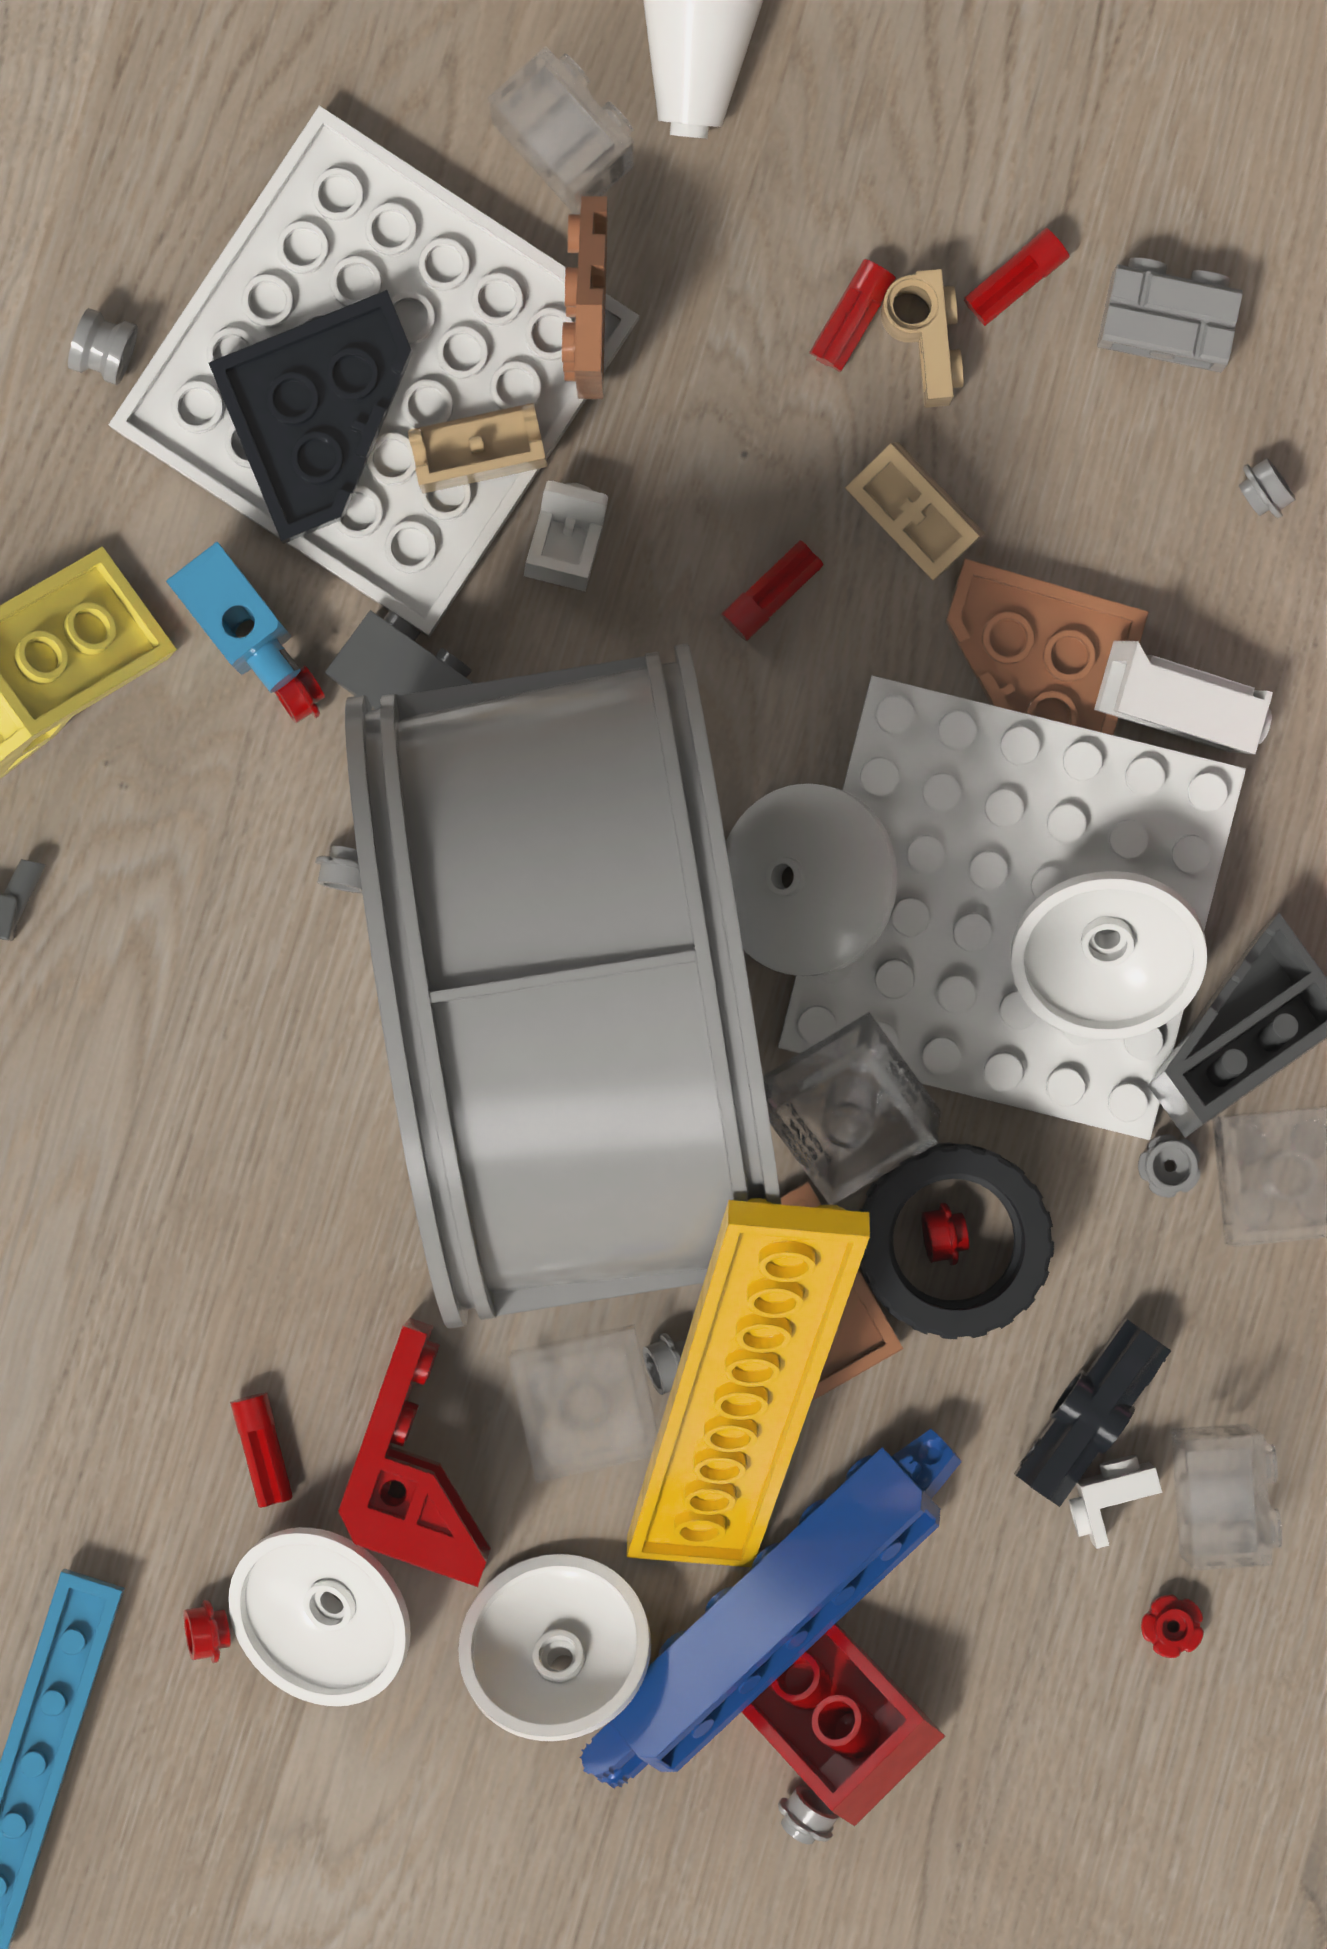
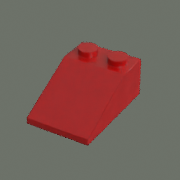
(843, 1725)

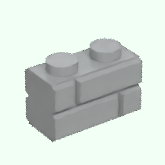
(1170, 315)

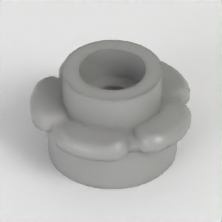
(1266, 488)
(340, 870)
(1168, 1148)
(662, 1362)
(806, 1816)

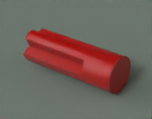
(1017, 276)
(852, 315)
(772, 590)
(262, 1449)

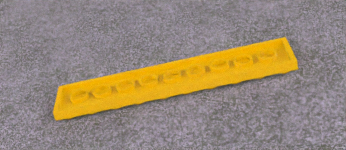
(746, 1380)

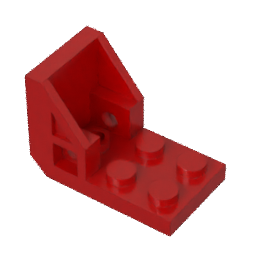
(431, 1521)

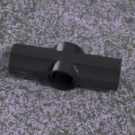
(1092, 1412)

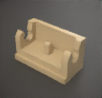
(477, 448)
(914, 510)

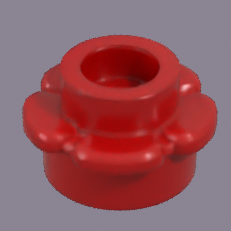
(301, 696)
(944, 1234)
(1163, 1611)
(206, 1631)

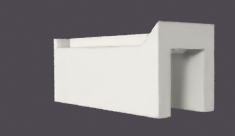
(1183, 700)

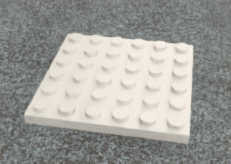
(482, 336)
(981, 825)

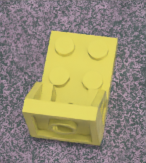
(68, 649)

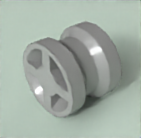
(102, 346)

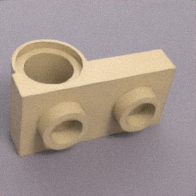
(939, 366)

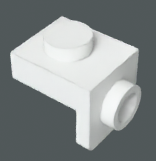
(566, 535)
(1120, 1482)

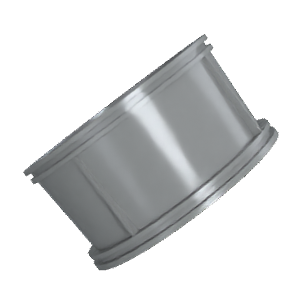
(559, 981)

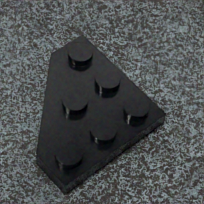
(314, 408)

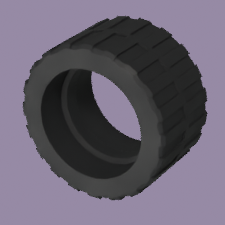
(1028, 1261)

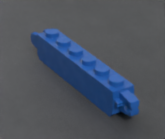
(776, 1611)

